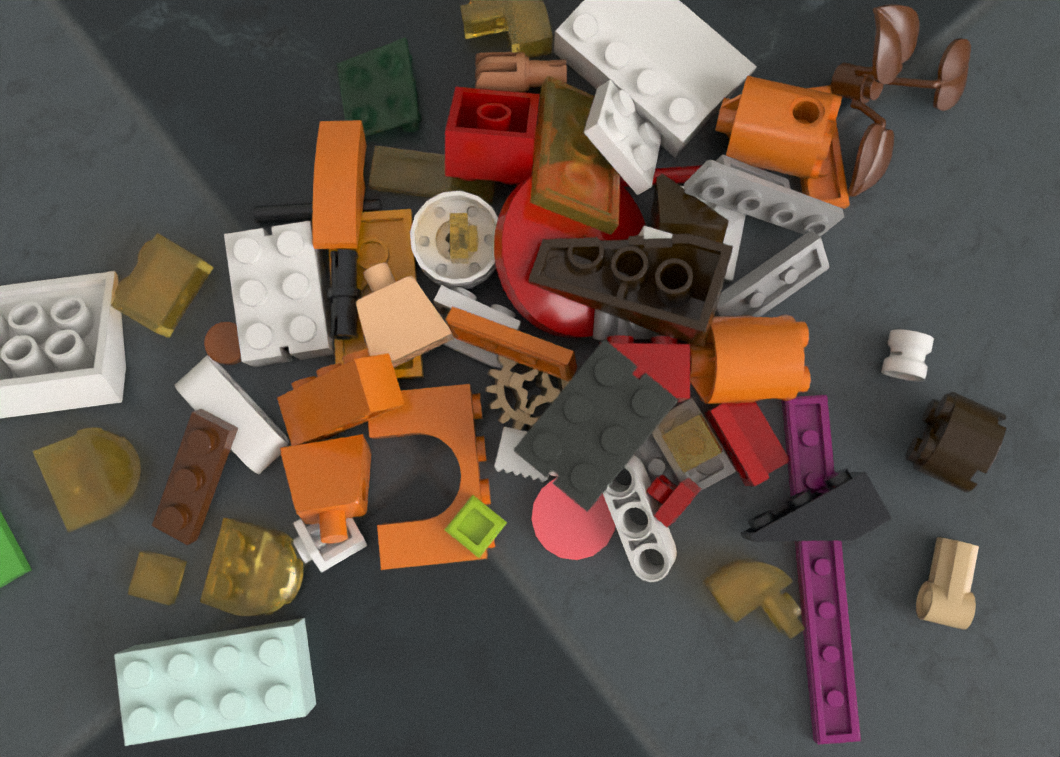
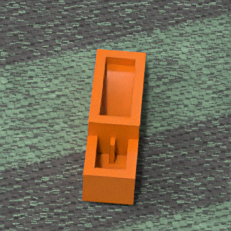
(338, 184)

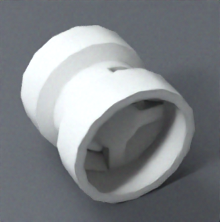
(907, 355)

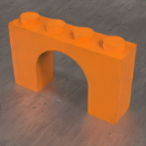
(450, 416)

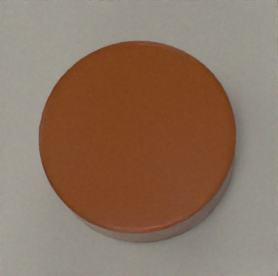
(223, 343)

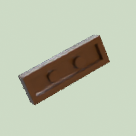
(194, 476)

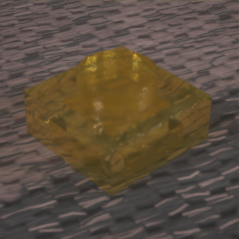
(462, 238)
(692, 443)
(157, 577)

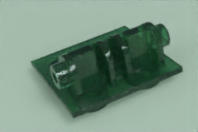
(380, 89)

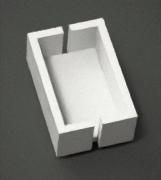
(279, 294)

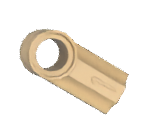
(947, 593)

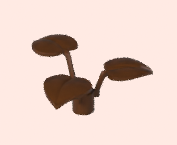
(894, 44)

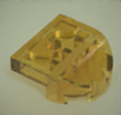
(89, 475)
(252, 570)

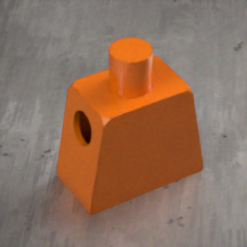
(329, 482)

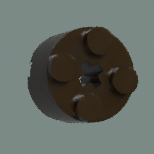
(957, 441)

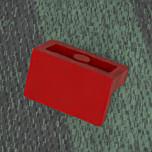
(747, 440)

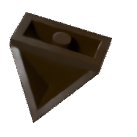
(683, 213)

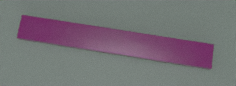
(821, 581)

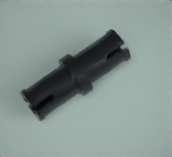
(344, 294)

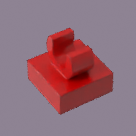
(673, 497)

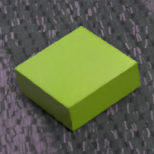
(475, 526)

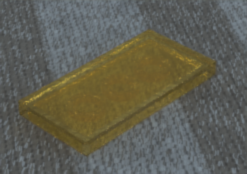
(568, 168)

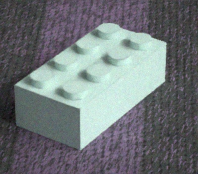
(215, 681)

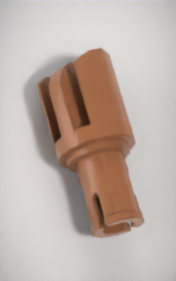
(515, 71)

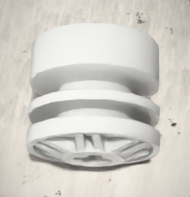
(432, 232)

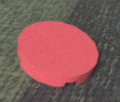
(567, 527)

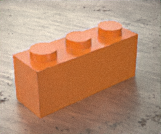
(340, 397)

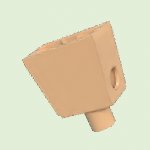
(399, 317)

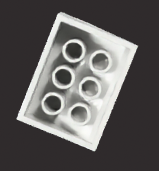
(659, 56)
(60, 345)

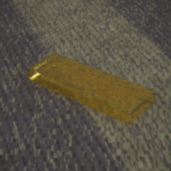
(420, 175)

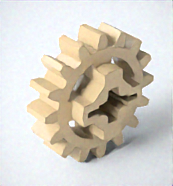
(514, 381)

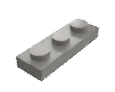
(775, 278)

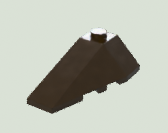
(648, 282)

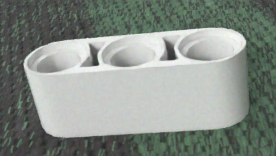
(215, 391)
(640, 537)

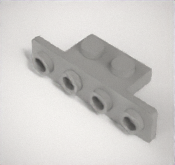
(761, 196)

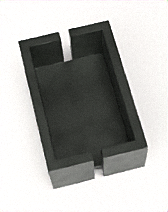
(595, 425)

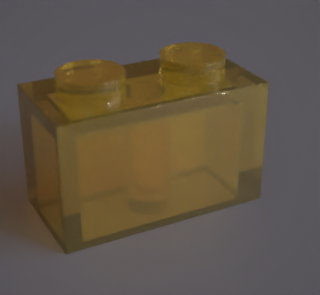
(161, 285)

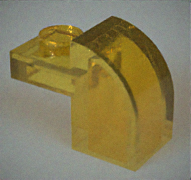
(522, 20)
(751, 583)

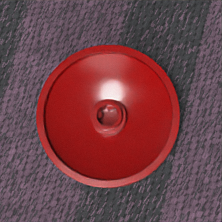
(516, 246)

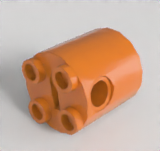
(779, 126)
(750, 360)

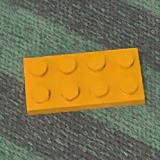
(382, 239)

